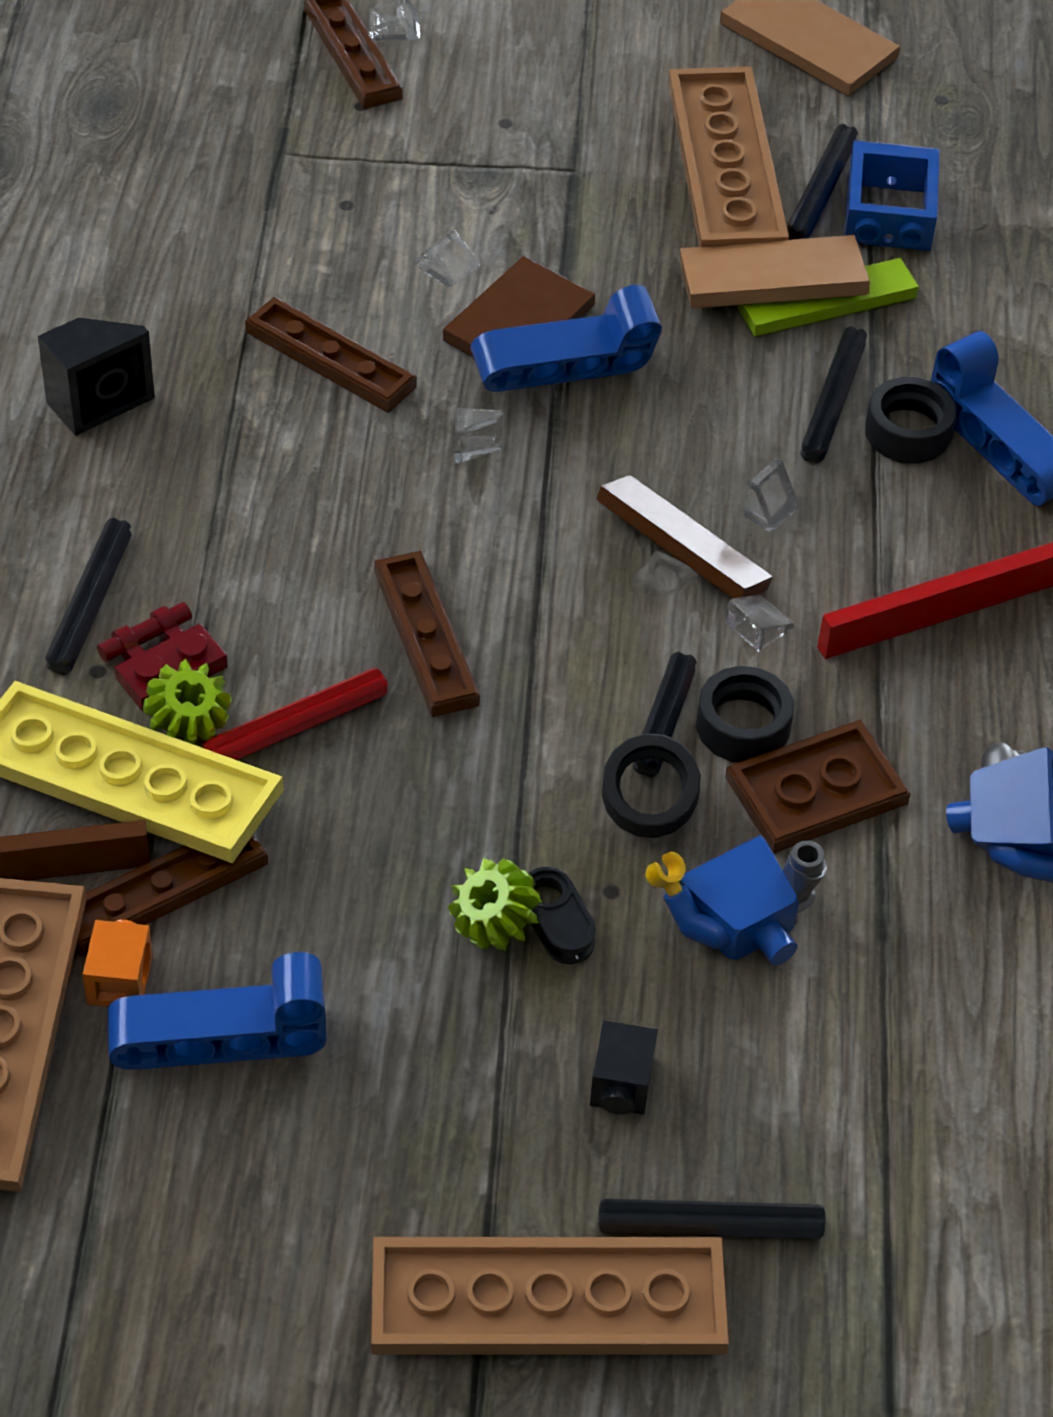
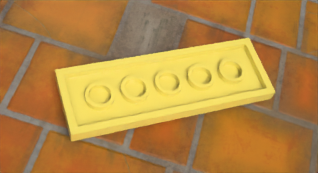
(132, 772)

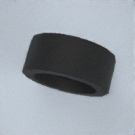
(906, 444)
(744, 684)
(657, 747)

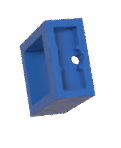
(899, 169)

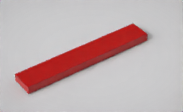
(936, 601)

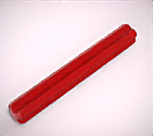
(299, 715)

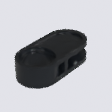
(566, 924)

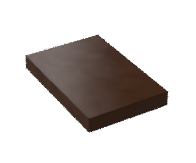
(519, 298)
(817, 785)

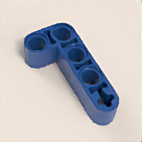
(573, 348)
(993, 419)
(223, 1023)

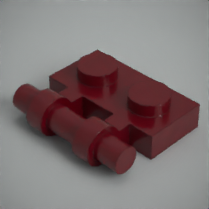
(141, 666)

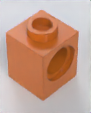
(117, 961)

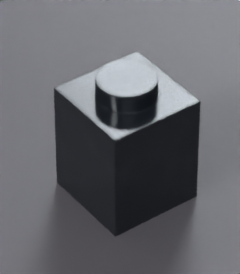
(623, 1068)

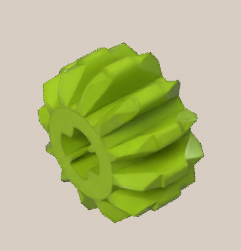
(189, 688)
(494, 904)

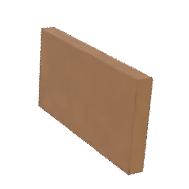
(813, 39)
(774, 271)

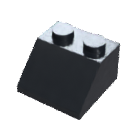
(95, 371)

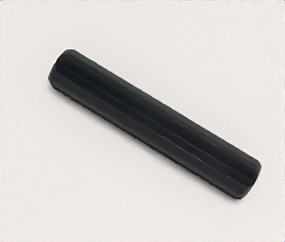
(667, 706)

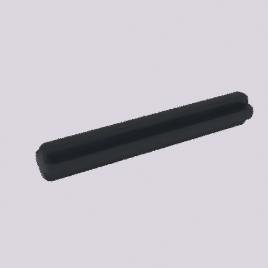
(822, 182)
(833, 394)
(88, 596)
(711, 1218)

